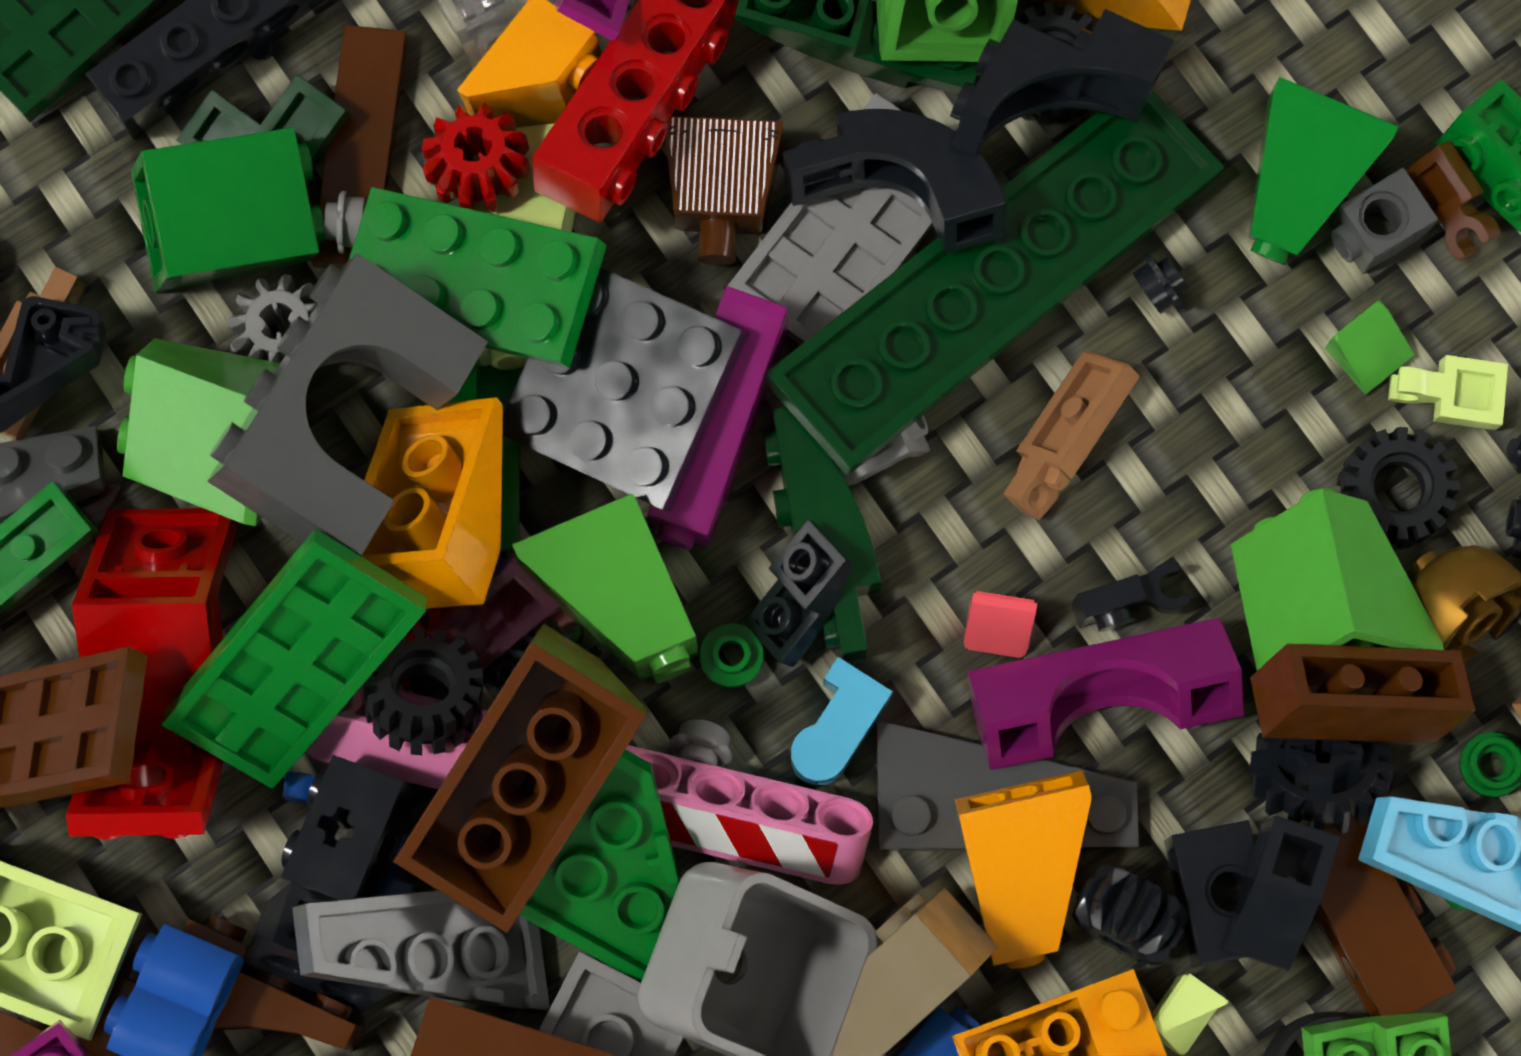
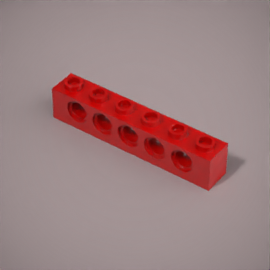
(595, 178)

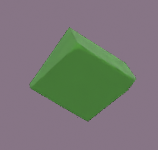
(1370, 347)

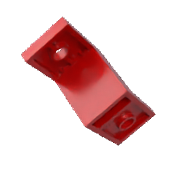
(156, 591)

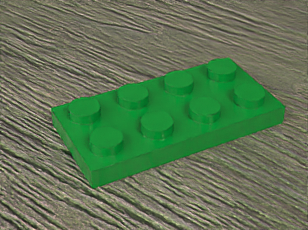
(494, 274)
(294, 659)

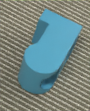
(826, 748)

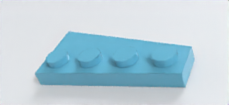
(1451, 853)

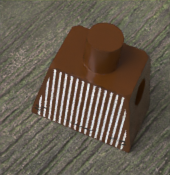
(722, 179)

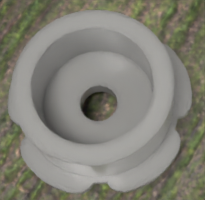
(343, 220)
(702, 743)

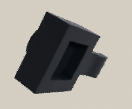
(1114, 603)

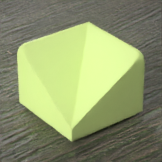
(1185, 1012)

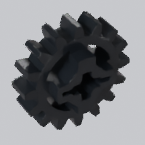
(1321, 779)

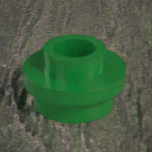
(735, 675)
(1505, 751)

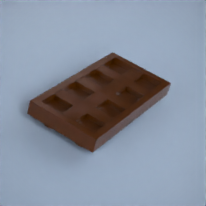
(69, 725)

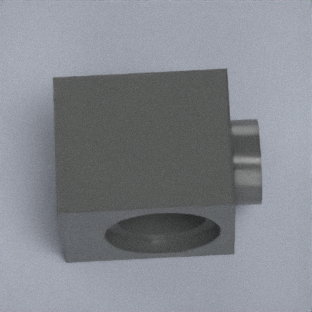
(1395, 200)

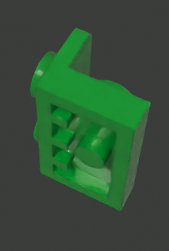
(1490, 145)

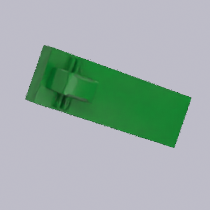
(39, 541)

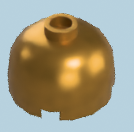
(1467, 594)

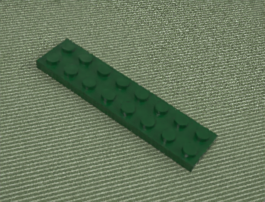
(958, 310)

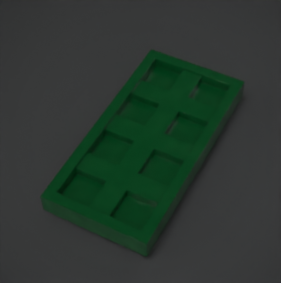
(57, 42)

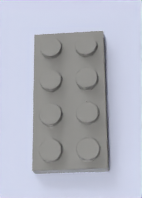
(833, 251)

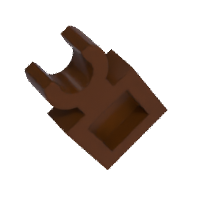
(1449, 191)

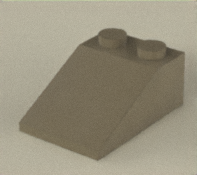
(920, 963)

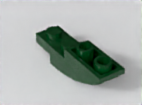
(848, 38)
(820, 493)

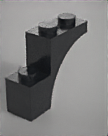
(1034, 72)

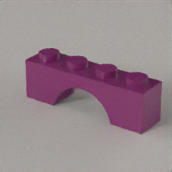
(1176, 671)

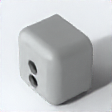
(794, 974)

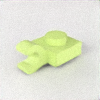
(1463, 391)

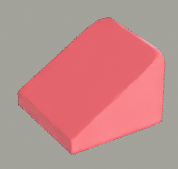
(999, 624)

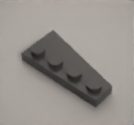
(926, 771)

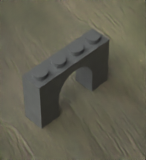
(359, 319)

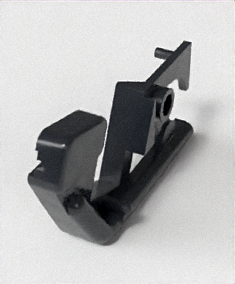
(48, 350)

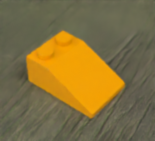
(446, 499)

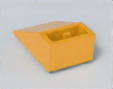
(1090, 1021)

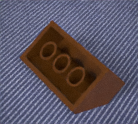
(523, 779)

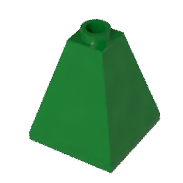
(1308, 165)

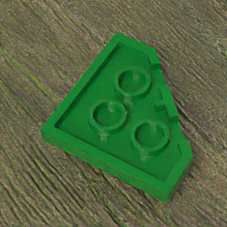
(612, 873)

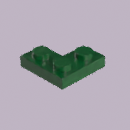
(301, 106)

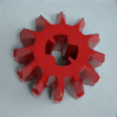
(499, 163)

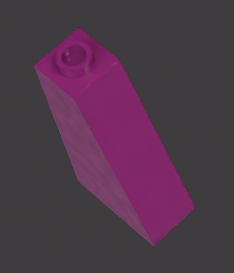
(730, 428)

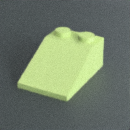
(59, 949)

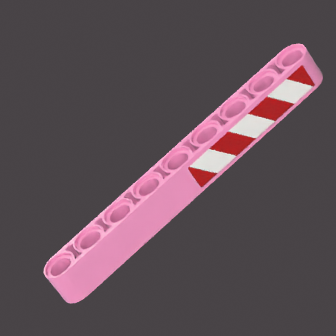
(703, 804)

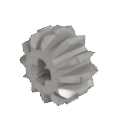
(262, 313)

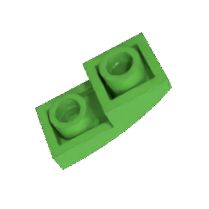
(1380, 1036)

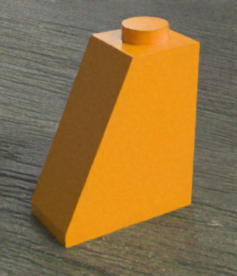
(1024, 861)

